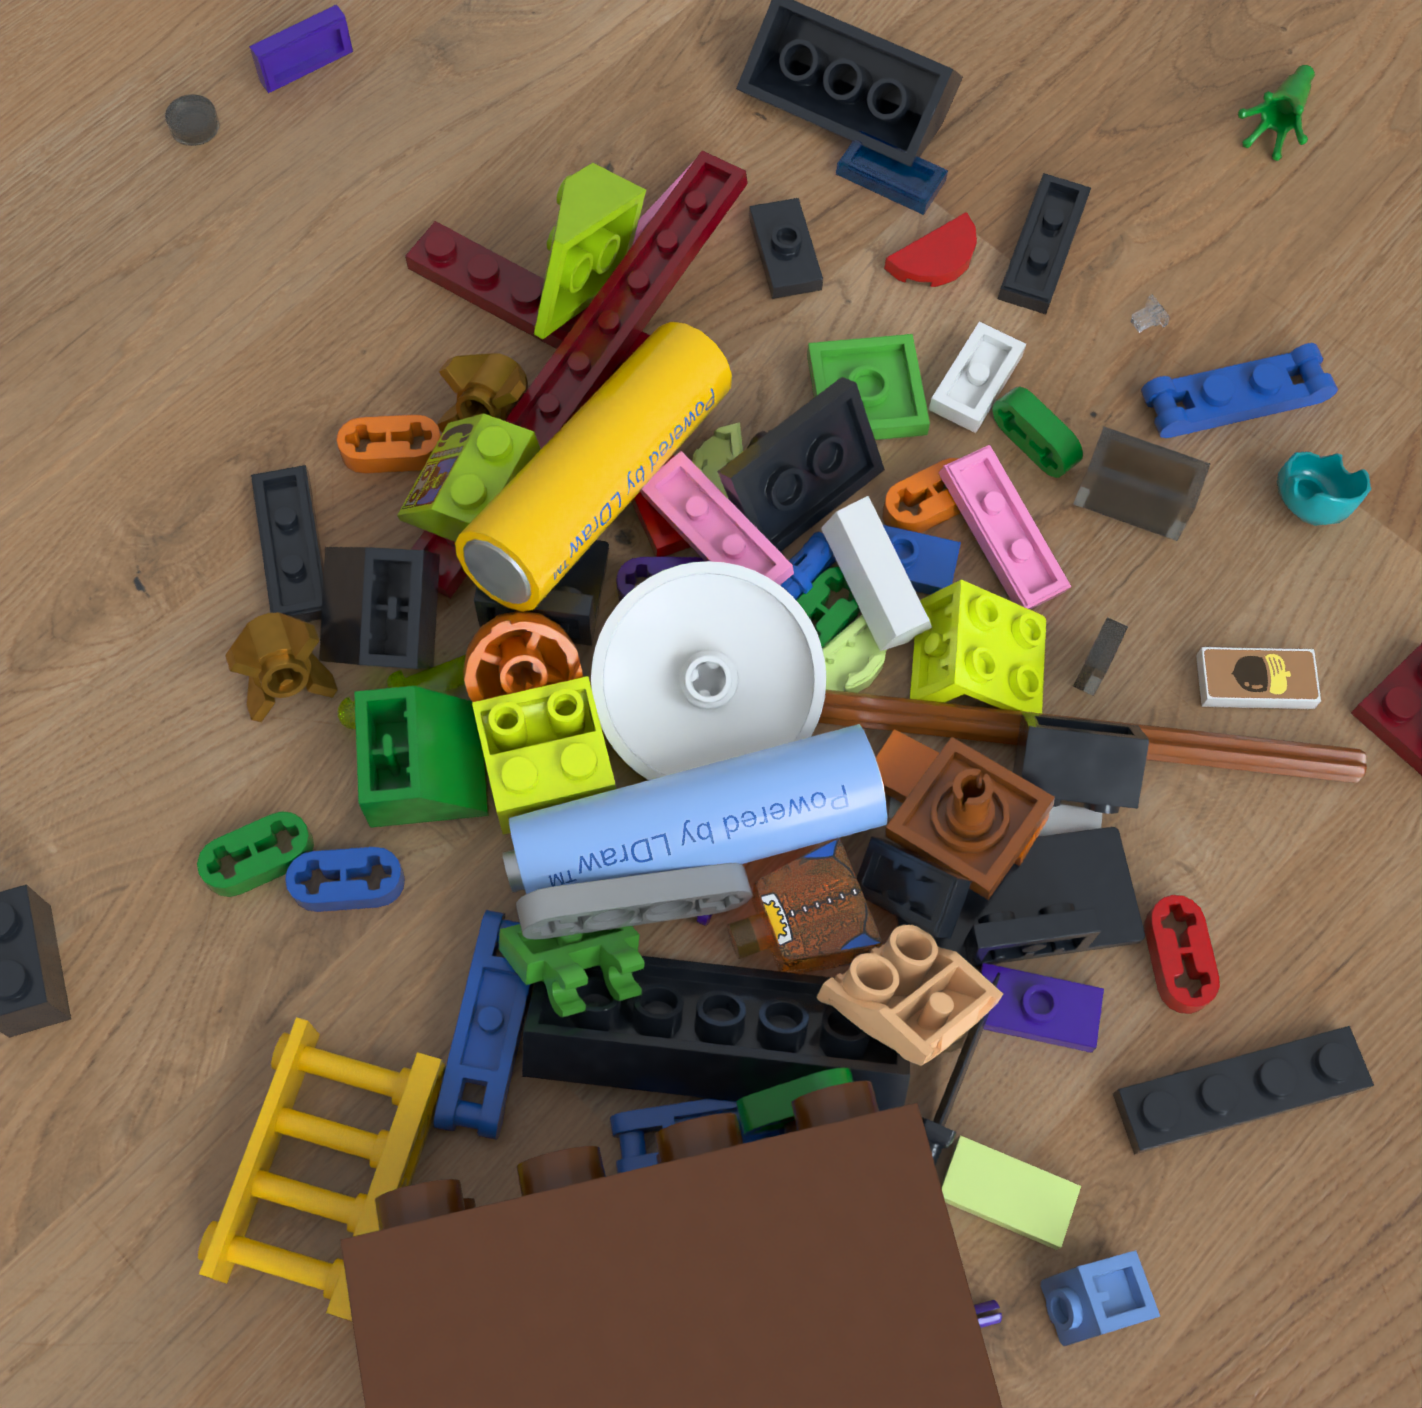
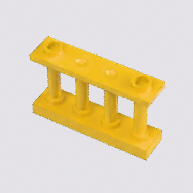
(390, 1153)

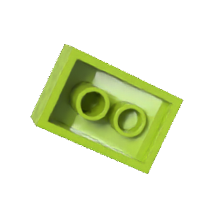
(587, 243)

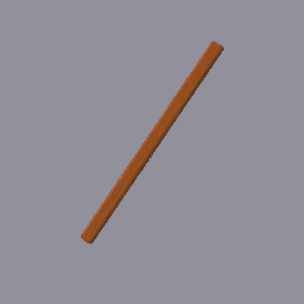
(1164, 743)

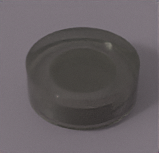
(192, 120)

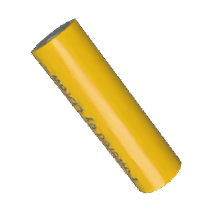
(593, 467)

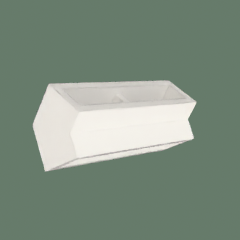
(875, 575)

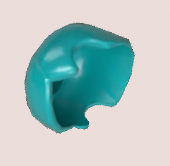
(1321, 488)

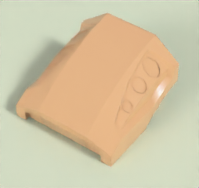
(912, 994)

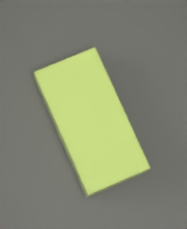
(1009, 1192)

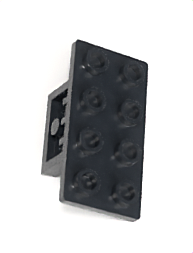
(1061, 900)

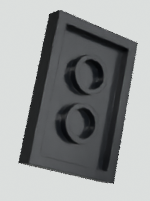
(805, 465)

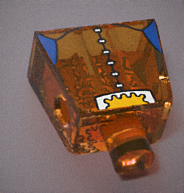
(808, 914)

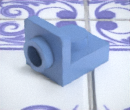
(1099, 1298)

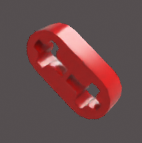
(1195, 951)

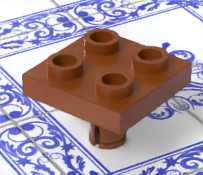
(970, 816)

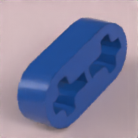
(344, 865)

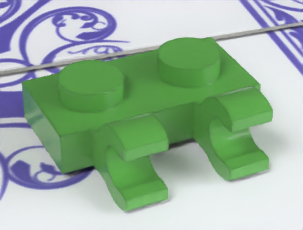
(563, 959)

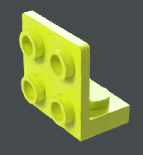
(979, 650)

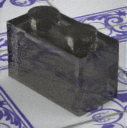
(1141, 483)

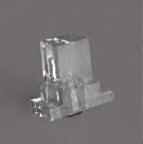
(1150, 315)

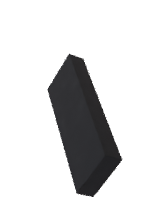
(1044, 243)
(289, 542)

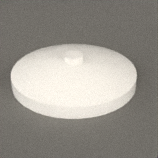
(706, 669)

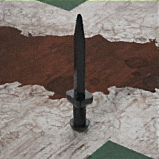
(938, 1135)

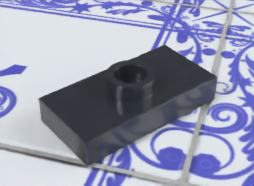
(785, 248)
(912, 887)

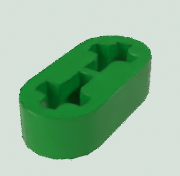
(1037, 432)
(840, 615)
(255, 850)
(772, 1107)

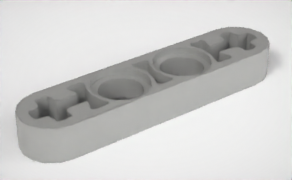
(632, 900)

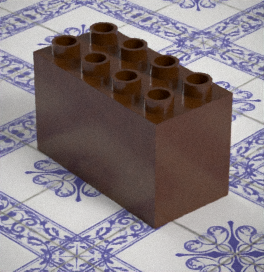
(698, 1282)

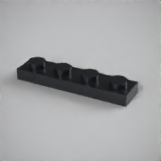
(1242, 1089)

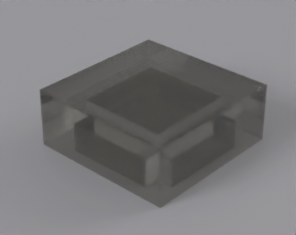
(1100, 656)

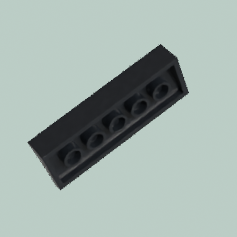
(705, 1034)

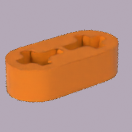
(389, 443)
(920, 488)

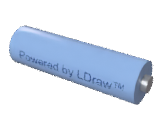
(705, 815)

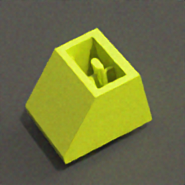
(543, 748)

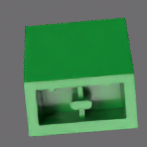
(418, 757)

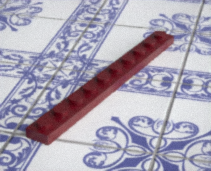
(616, 316)

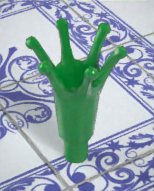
(1282, 110)

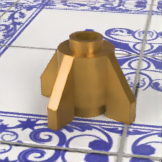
(483, 385)
(279, 661)

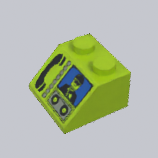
(466, 473)

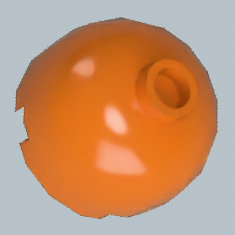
(518, 655)

